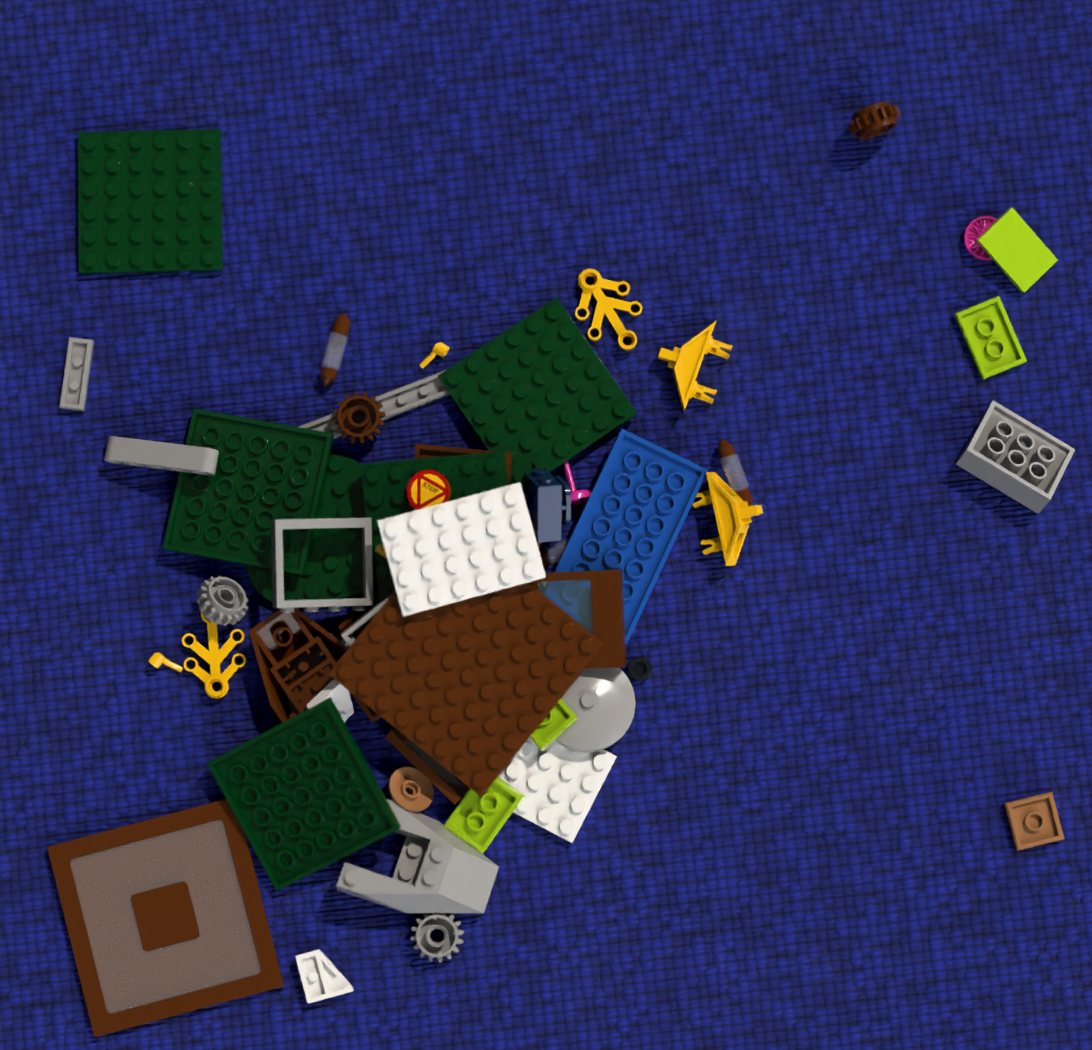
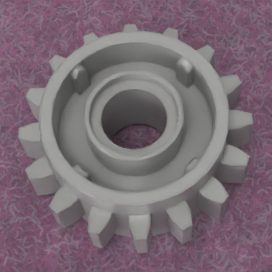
(222, 600)
(434, 948)

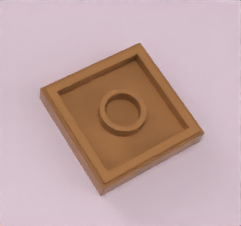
(1033, 821)

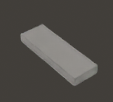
(76, 374)

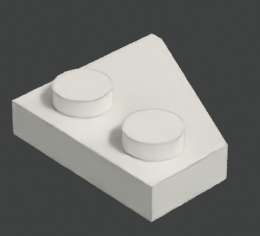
(340, 697)
(320, 977)

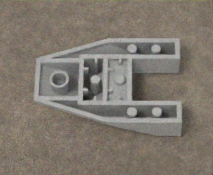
(432, 874)

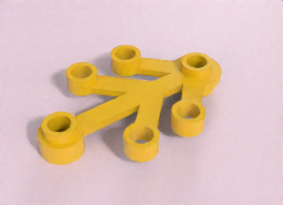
(606, 306)
(214, 658)

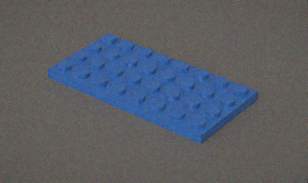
(633, 518)

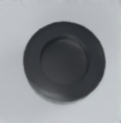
(639, 668)

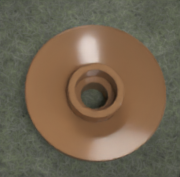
(418, 786)

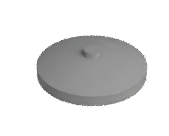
(604, 707)

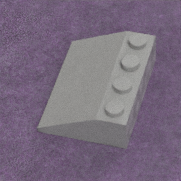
(1016, 457)

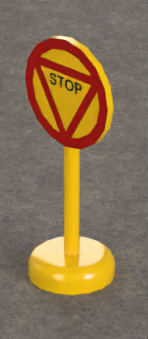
(424, 490)

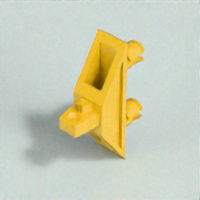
(687, 362)
(731, 517)

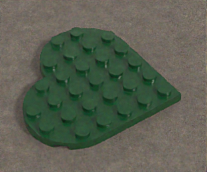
(335, 554)

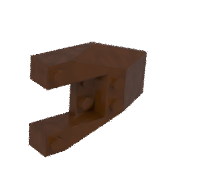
(296, 661)

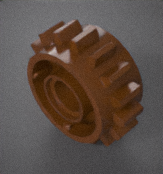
(874, 120)
(363, 430)

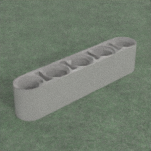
(161, 455)

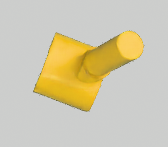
(439, 349)
(157, 660)

